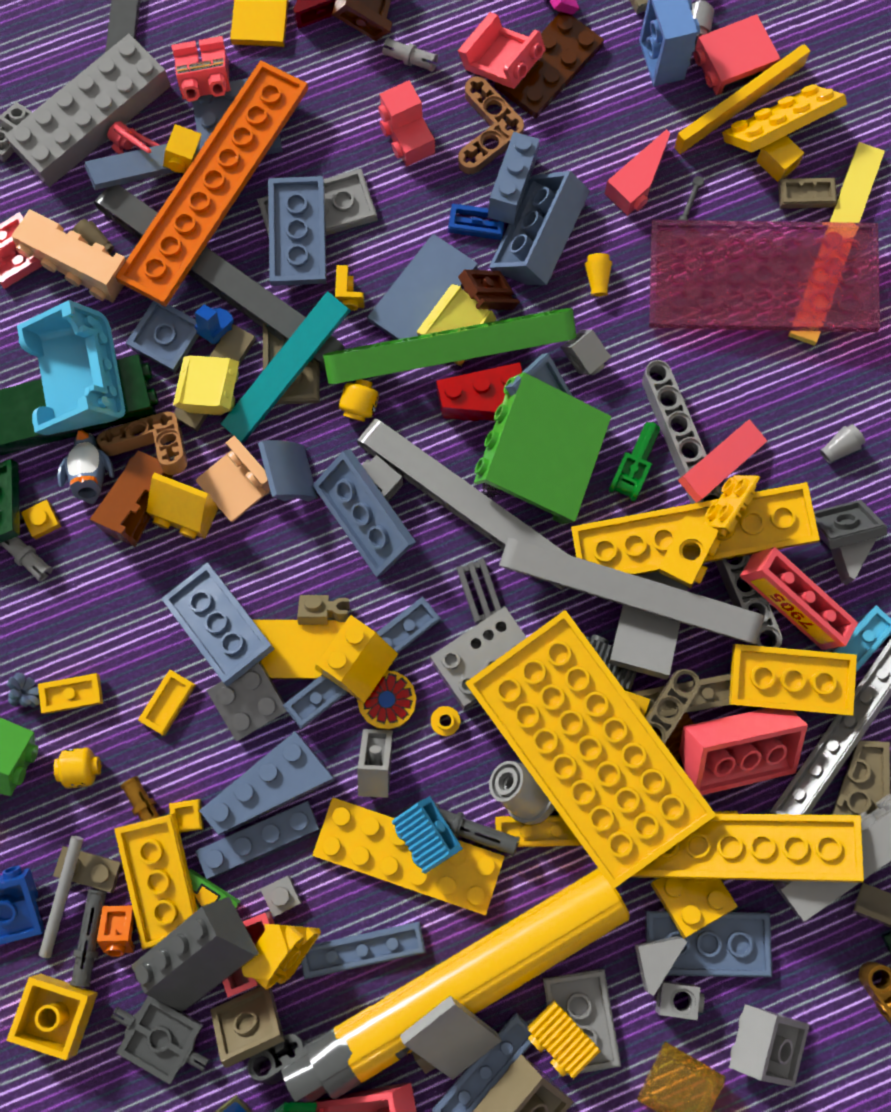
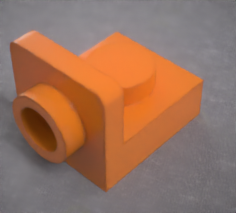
(116, 930)

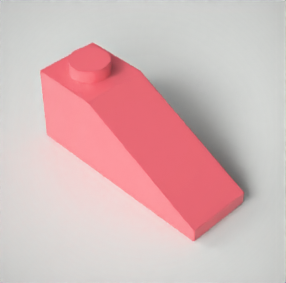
(633, 182)

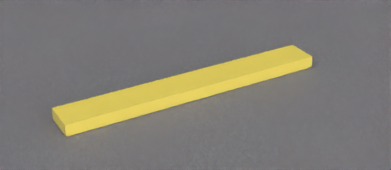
(851, 202)

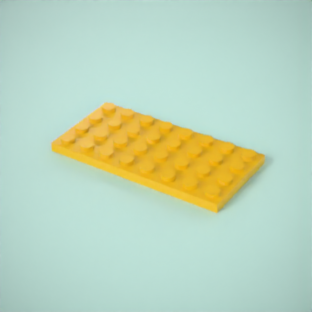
(590, 749)

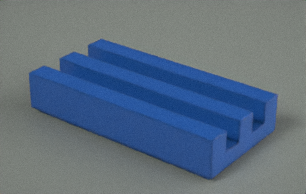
(471, 230)

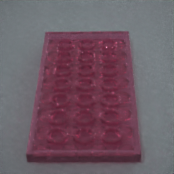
(764, 275)

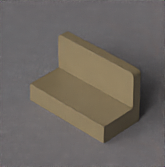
(874, 904)

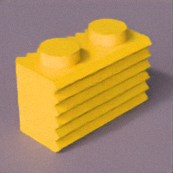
(563, 1040)

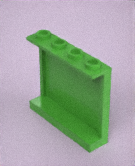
(543, 447)

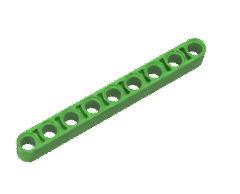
(450, 346)

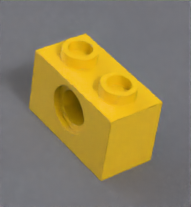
(690, 534)

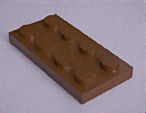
(568, 50)

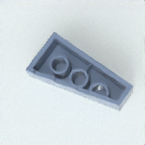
(275, 780)

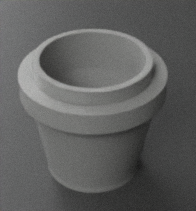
(519, 793)

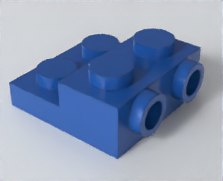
(18, 906)

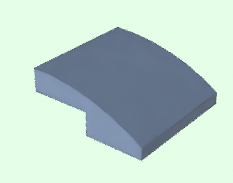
(287, 470)

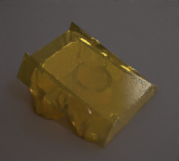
(680, 1083)

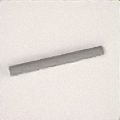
(61, 896)

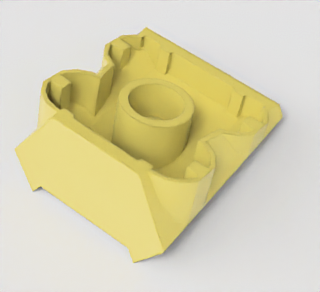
(453, 312)
(206, 385)

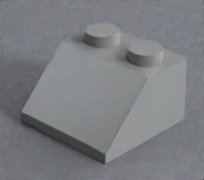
(768, 1046)

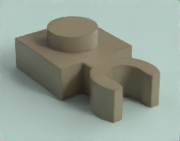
(318, 608)

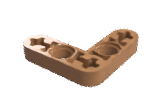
(497, 127)
(158, 430)

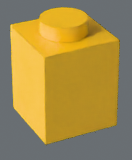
(181, 149)
(780, 157)

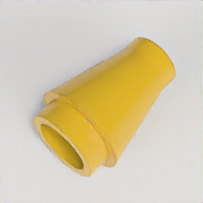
(598, 272)

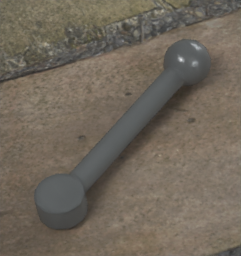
(697, 183)

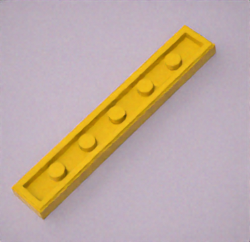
(741, 99)

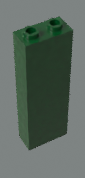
(21, 400)

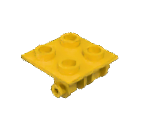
(736, 492)

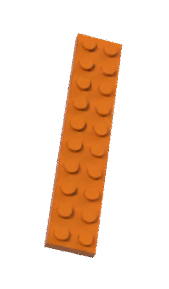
(212, 183)

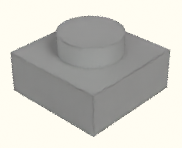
(281, 896)

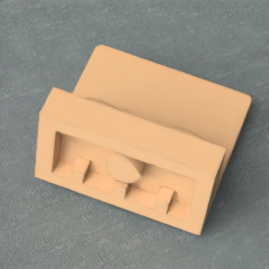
(235, 481)

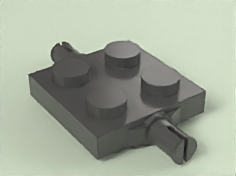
(160, 1039)

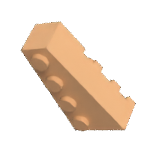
(69, 255)

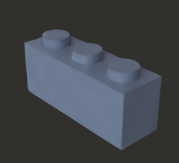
(513, 178)

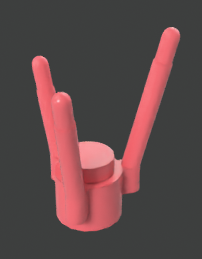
(127, 137)

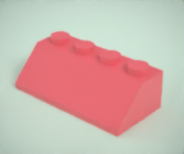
(742, 749)

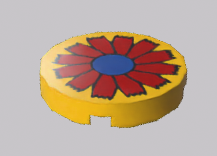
(390, 702)

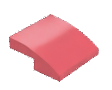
(12, 263)

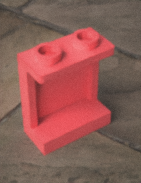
(500, 52)
(735, 52)

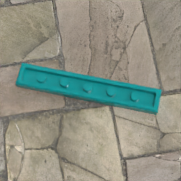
(285, 367)

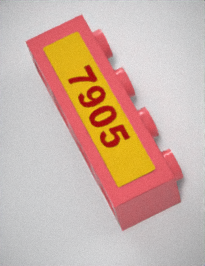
(799, 599)

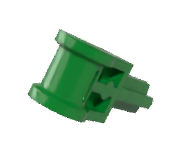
(635, 466)

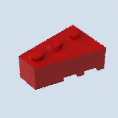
(475, 394)

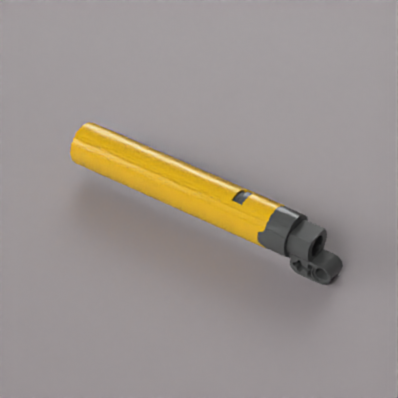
(472, 977)

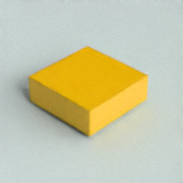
(188, 815)

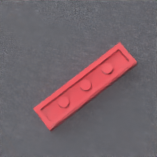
(722, 461)

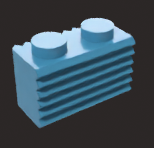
(426, 835)

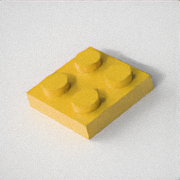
(693, 902)

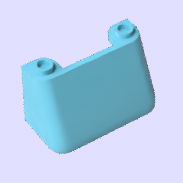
(75, 368)

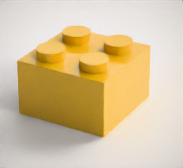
(52, 1016)

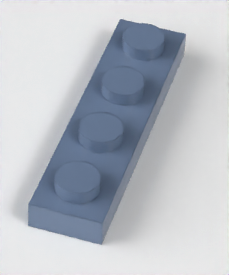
(257, 840)

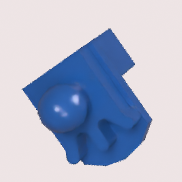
(212, 323)

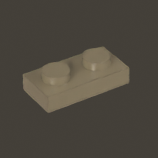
(92, 870)

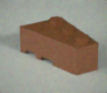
(125, 506)

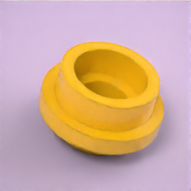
(445, 730)

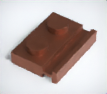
(488, 289)

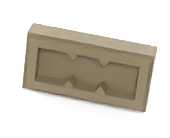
(807, 193)

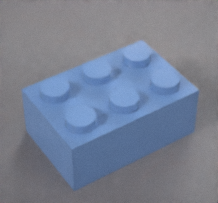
(668, 39)

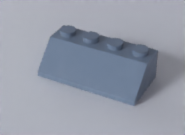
(541, 228)

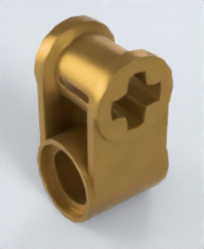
(881, 992)

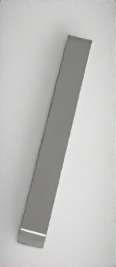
(448, 488)
(632, 591)

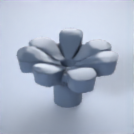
(22, 691)

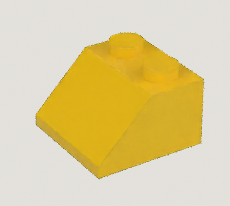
(180, 506)
(356, 659)

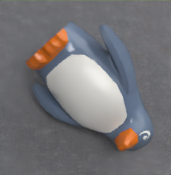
(85, 468)

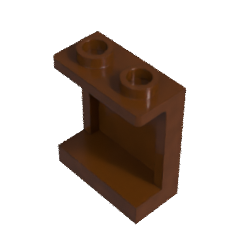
(365, 16)

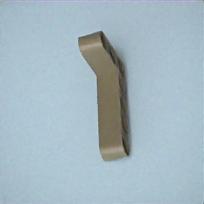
(682, 699)

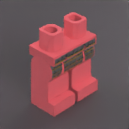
(203, 77)

